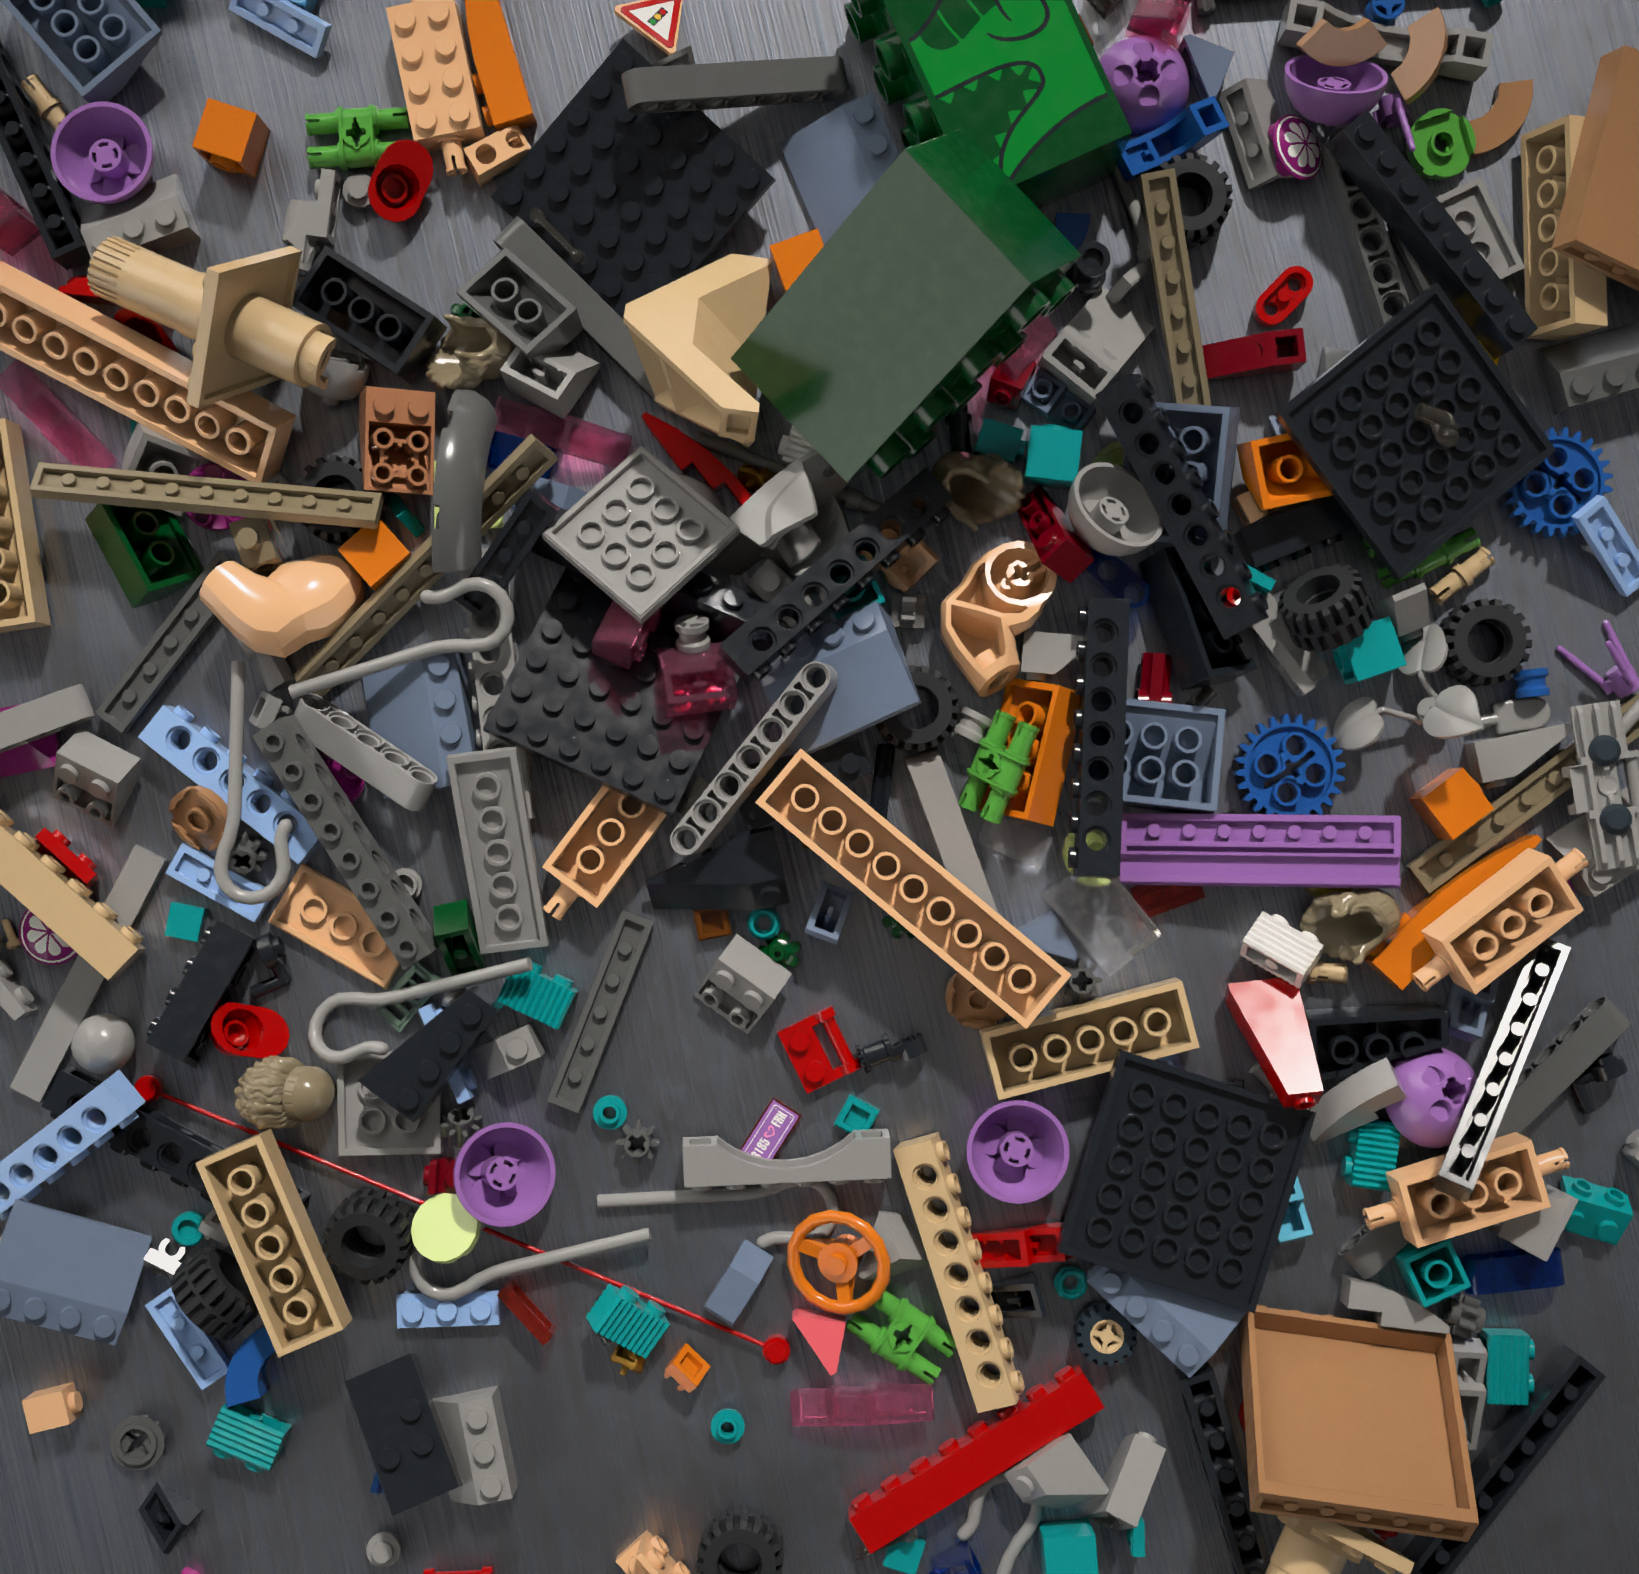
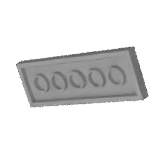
(498, 849)

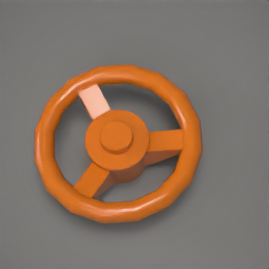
(838, 1261)

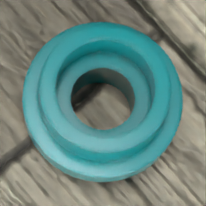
(764, 934)
(610, 1101)
(1078, 1289)
(731, 1416)

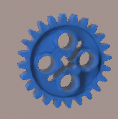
(1572, 458)
(1272, 743)

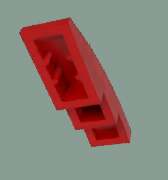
(689, 455)
(1020, 1245)

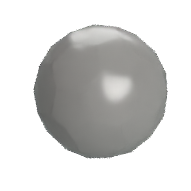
(103, 1043)

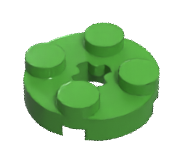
(1460, 144)

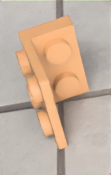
(649, 1556)

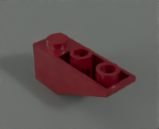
(1256, 354)
(1053, 535)

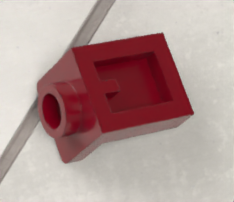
(1006, 391)
(439, 1175)

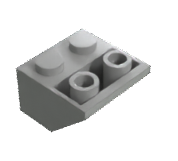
(550, 379)
(94, 776)
(742, 984)

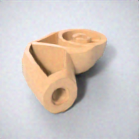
(290, 607)
(989, 608)

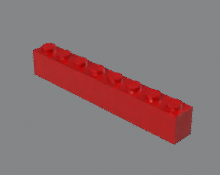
(973, 1458)

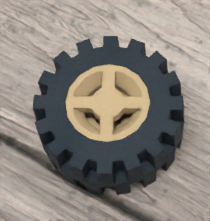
(1111, 1343)

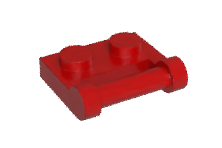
(808, 1054)

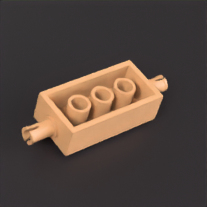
(437, 78)
(600, 849)
(1502, 920)
(1505, 1190)

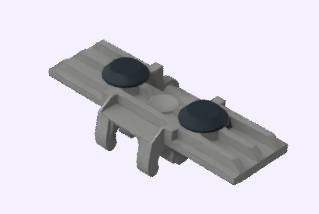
(1595, 784)

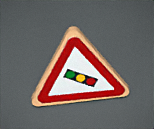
(654, 20)

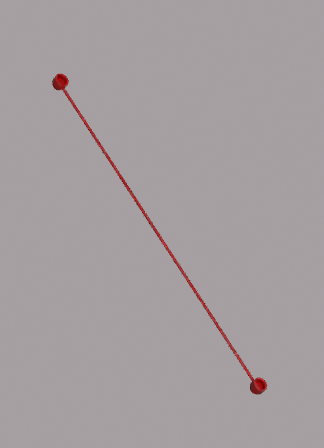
(775, 1348)

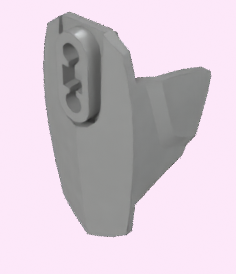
(788, 519)

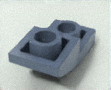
(1056, 403)

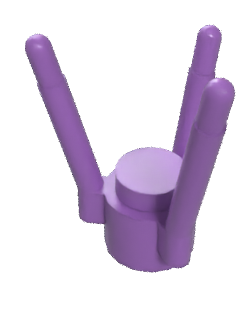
(1395, 113)
(1621, 677)

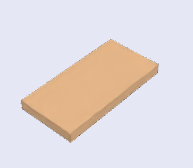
(335, 924)

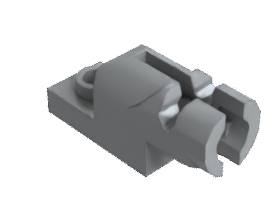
(314, 222)

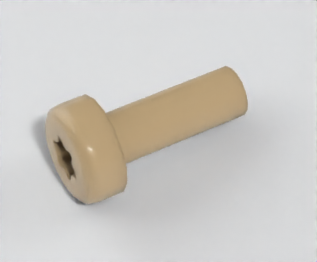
(14, 942)

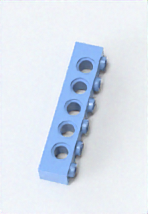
(163, 737)
(37, 1161)

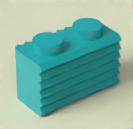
(539, 996)
(1371, 1154)
(628, 1320)
(1507, 1366)
(248, 1437)

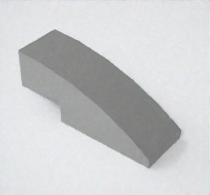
(1356, 1101)
(1388, 1305)
(1470, 1367)

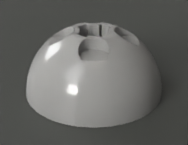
(1112, 510)

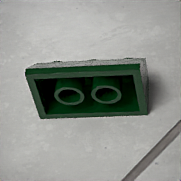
(144, 551)

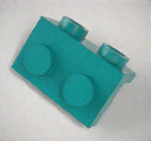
(1600, 1210)

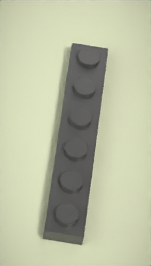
(160, 655)
(600, 1011)

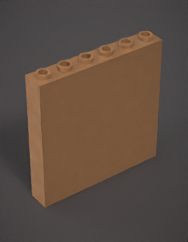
(1602, 194)
(1355, 1424)

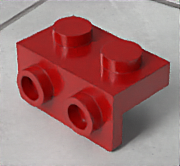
(77, 867)

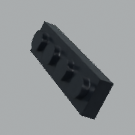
(510, 549)

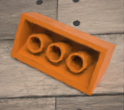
(1278, 472)
(1052, 711)

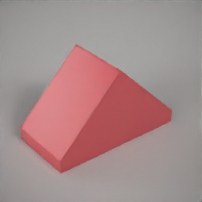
(823, 1333)

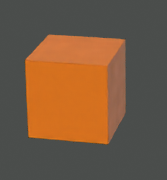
(231, 138)
(794, 255)
(375, 554)
(1451, 803)

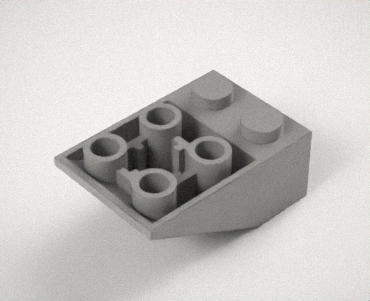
(1095, 346)

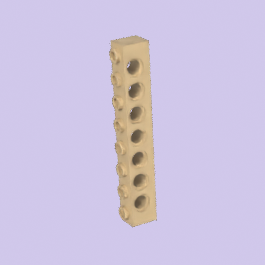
(987, 1389)

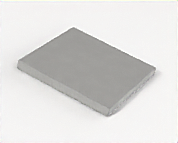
(641, 534)

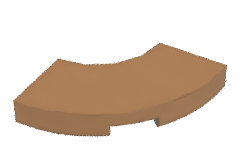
(1342, 45)
(1424, 55)
(1504, 117)

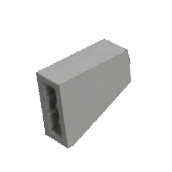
(1129, 1482)

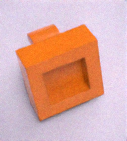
(687, 1368)

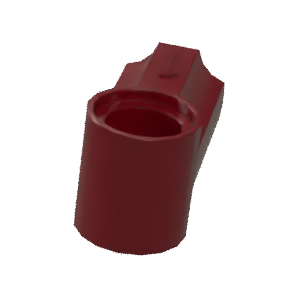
(1155, 678)

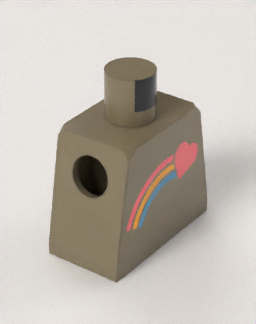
(259, 544)

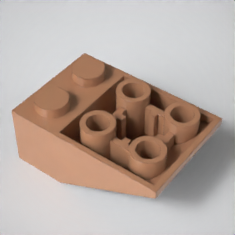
(397, 440)

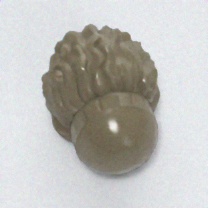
(468, 354)
(981, 486)
(1352, 922)
(283, 1093)

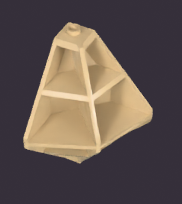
(688, 341)

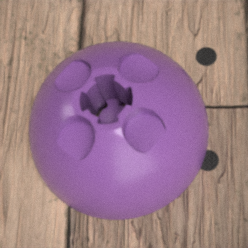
(1333, 92)
(1144, 101)
(96, 139)
(1436, 1095)
(1026, 1168)
(522, 1171)

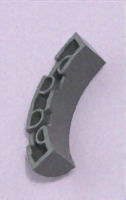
(460, 481)

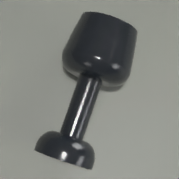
(1090, 269)

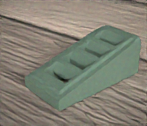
(427, 974)

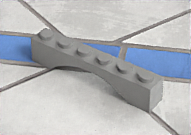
(1465, 56)
(714, 1162)

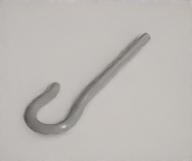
(427, 649)
(234, 809)
(395, 997)
(724, 1194)
(519, 1265)
(1019, 1539)

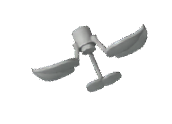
(1443, 716)

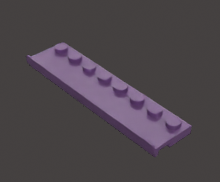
(1261, 850)

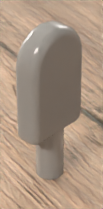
(1517, 715)

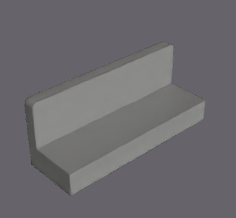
(1250, 114)
(1297, 667)

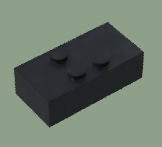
(368, 314)
(403, 1433)

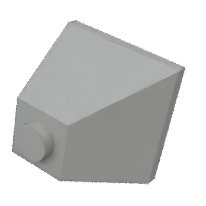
(158, 454)
(1541, 1229)
(1056, 1476)

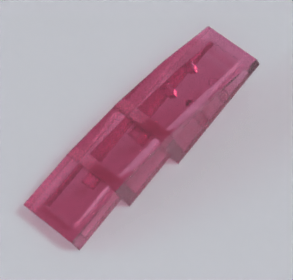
(54, 417)
(568, 436)
(862, 1405)

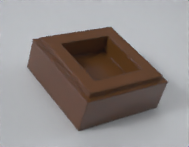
(712, 924)

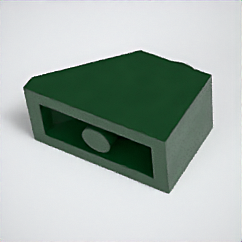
(457, 937)

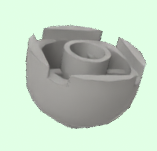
(345, 378)

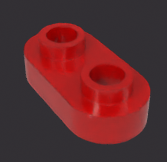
(1281, 297)

